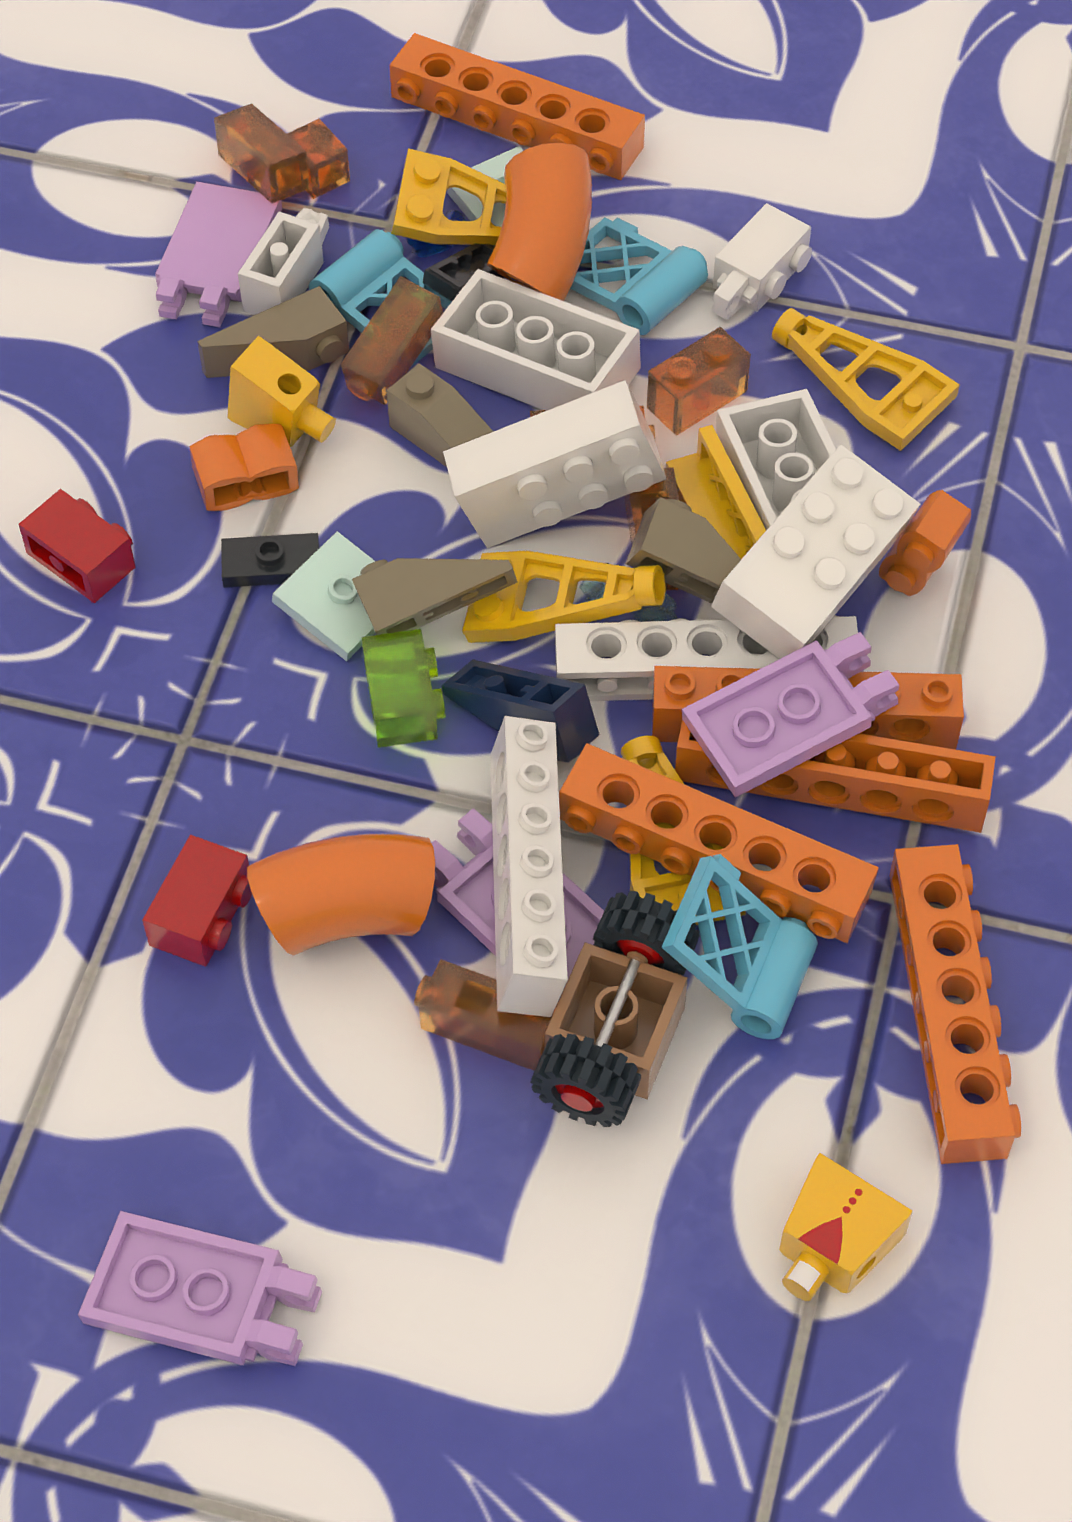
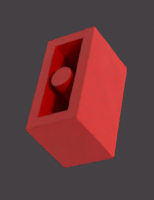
(78, 545)
(198, 901)

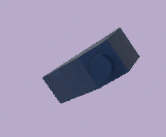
(502, 691)

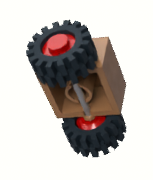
(614, 1014)

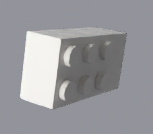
(531, 343)
(774, 448)
(555, 465)
(815, 554)

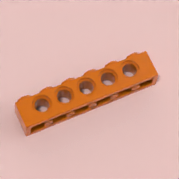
(515, 104)
(926, 710)
(872, 778)
(703, 819)
(962, 1128)

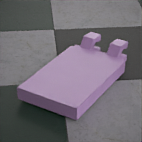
(210, 248)
(789, 712)
(469, 891)
(196, 1292)

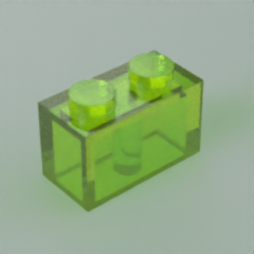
(401, 688)

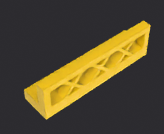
(715, 492)

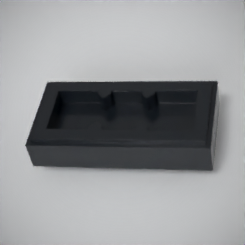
(454, 272)
(264, 558)

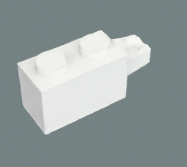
(283, 260)
(759, 261)

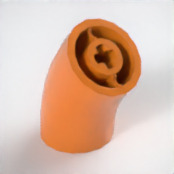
(545, 218)
(344, 888)

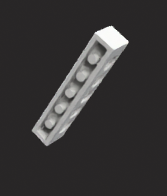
(677, 641)
(527, 868)

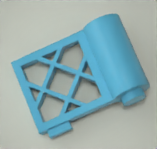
(365, 274)
(650, 288)
(767, 968)

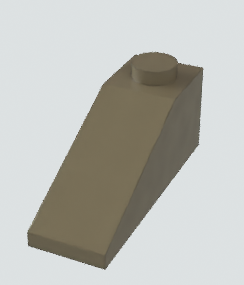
(301, 328)
(432, 413)
(684, 547)
(419, 591)

